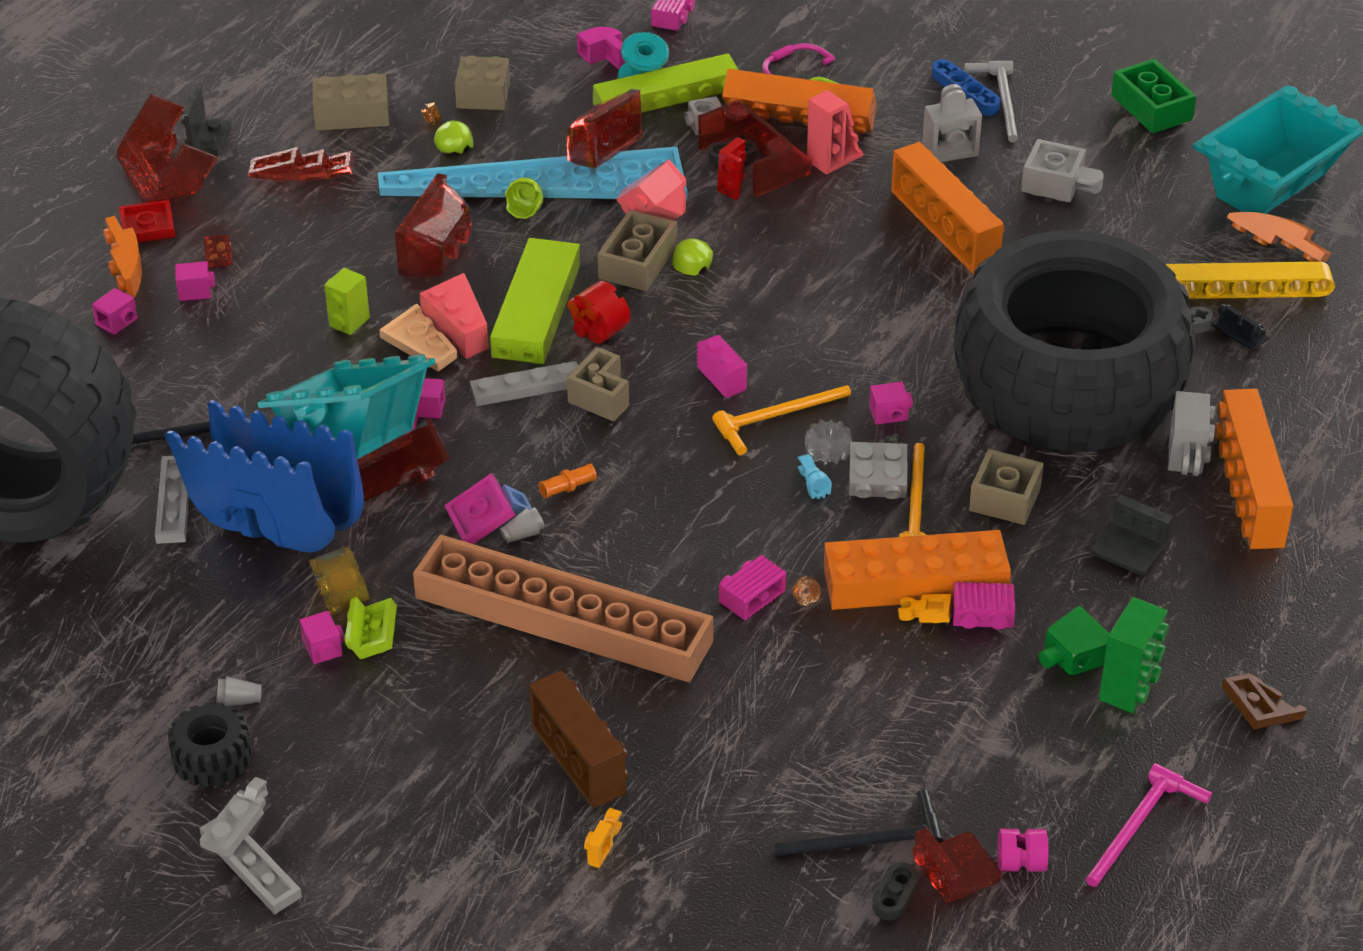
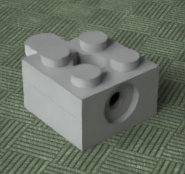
(952, 126)
(1059, 171)
(1190, 433)

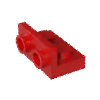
(731, 168)

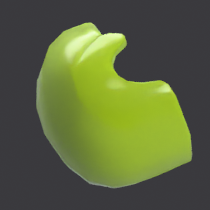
(453, 137)
(523, 198)
(692, 256)

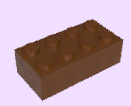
(578, 738)

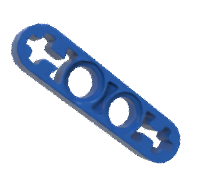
(947, 72)

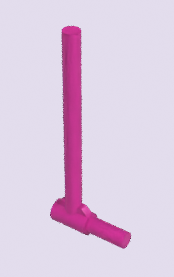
(1162, 780)

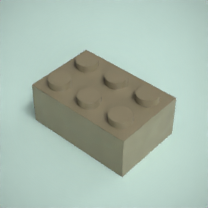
(350, 101)
(637, 250)

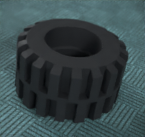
(208, 763)

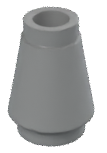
(522, 526)
(237, 692)

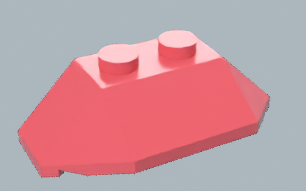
(657, 193)

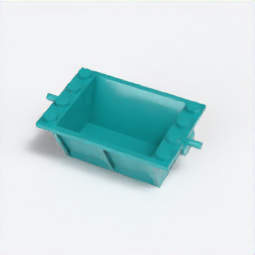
(1275, 149)
(365, 398)

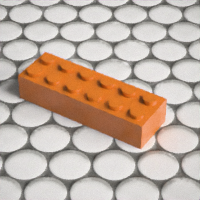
(789, 97)
(945, 205)
(1253, 469)
(899, 567)

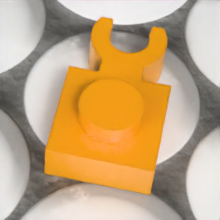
(930, 609)
(601, 840)

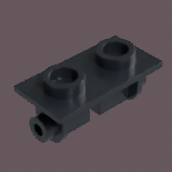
(1243, 331)

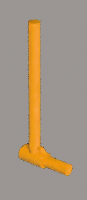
(729, 425)
(916, 492)

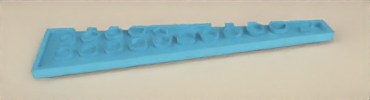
(554, 175)

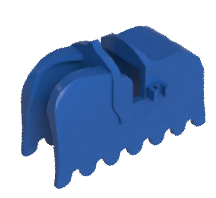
(272, 478)

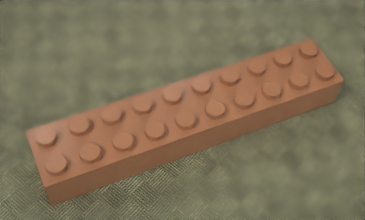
(564, 607)

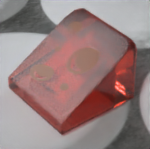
(218, 250)

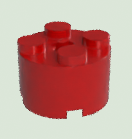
(598, 312)

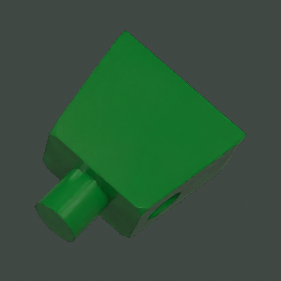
(1075, 643)

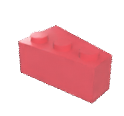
(830, 133)
(456, 315)

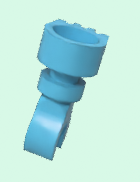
(817, 481)

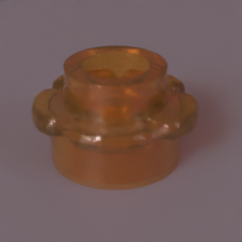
(431, 113)
(813, 590)

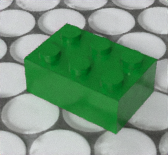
(1153, 95)
(1134, 655)

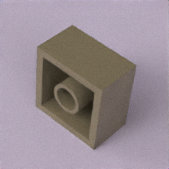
(482, 83)
(1006, 486)

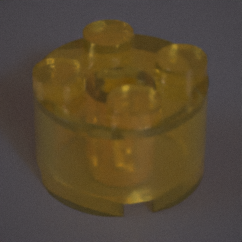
(339, 579)

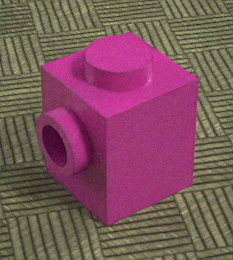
(194, 281)
(114, 311)
(889, 402)
(321, 637)

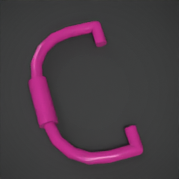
(787, 50)

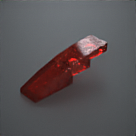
(292, 166)

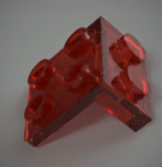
(955, 865)

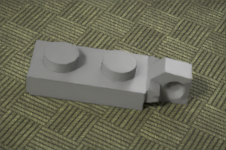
(236, 819)

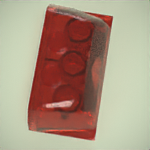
(605, 130)
(433, 231)

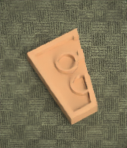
(417, 335)

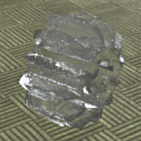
(828, 441)

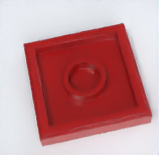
(149, 220)

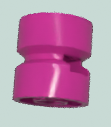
(1023, 850)

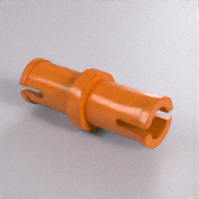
(567, 480)

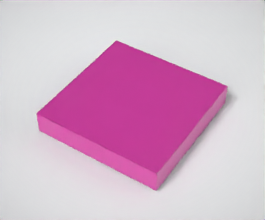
(479, 510)

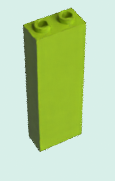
(535, 301)

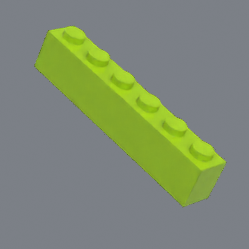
(671, 84)

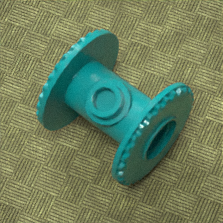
(643, 54)

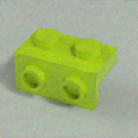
(370, 627)

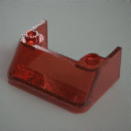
(147, 159)
(783, 160)
(402, 460)

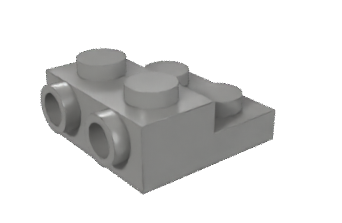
(878, 470)

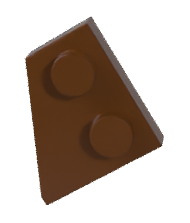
(1260, 703)

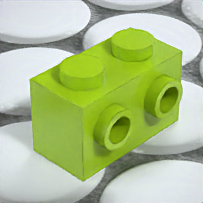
(347, 301)

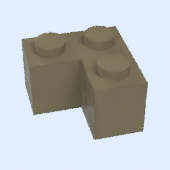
(599, 386)

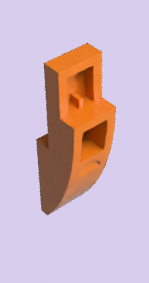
(1271, 228)
(124, 256)

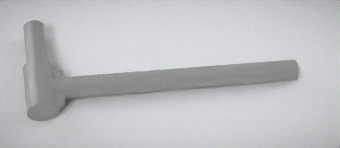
(1001, 69)

